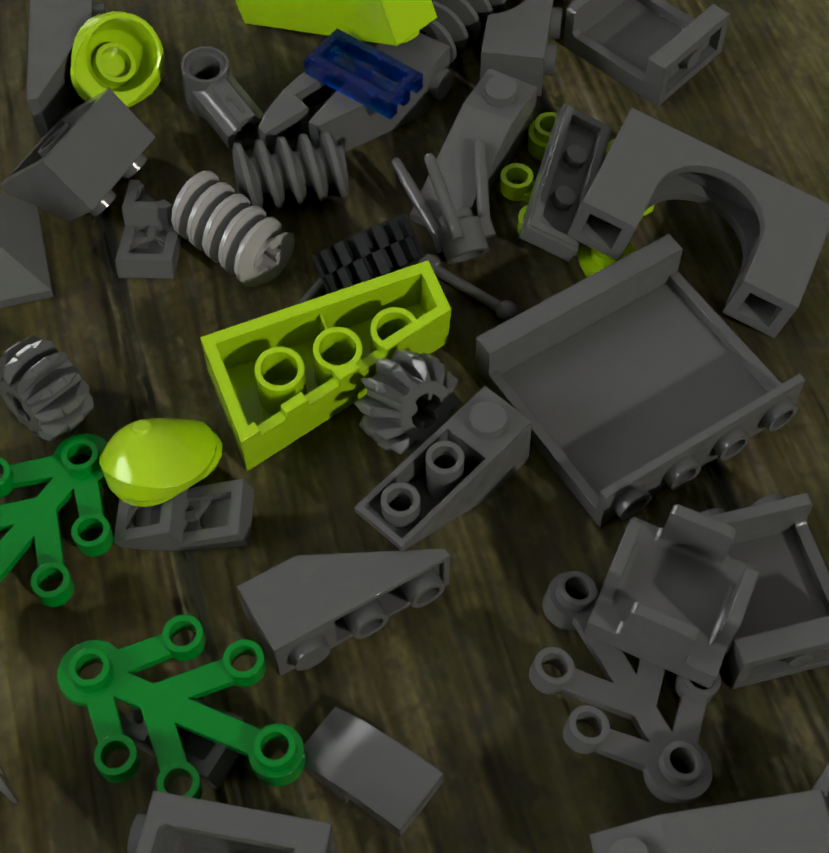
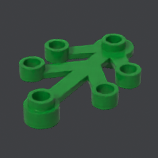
(38, 517)
(172, 705)

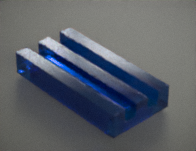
(356, 77)

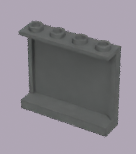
(632, 382)

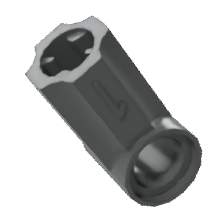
(219, 97)

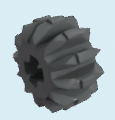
(43, 388)
(407, 400)

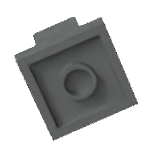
(674, 594)

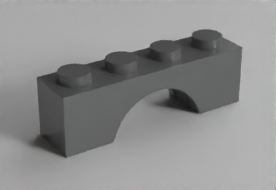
(519, 41)

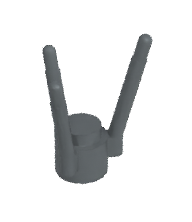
(461, 233)

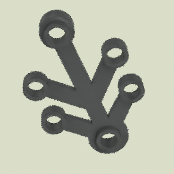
(627, 695)

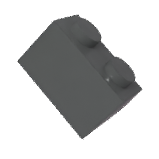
(82, 159)

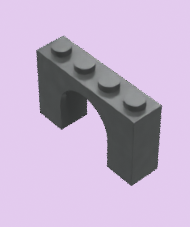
(773, 220)

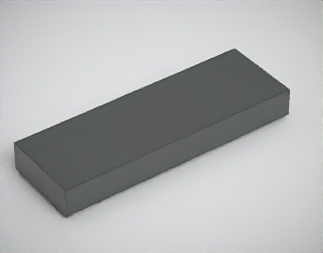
(564, 177)

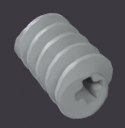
(231, 230)

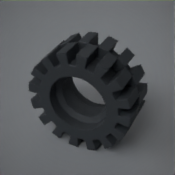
(369, 254)

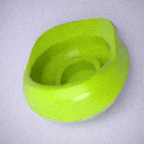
(117, 54)
(159, 459)

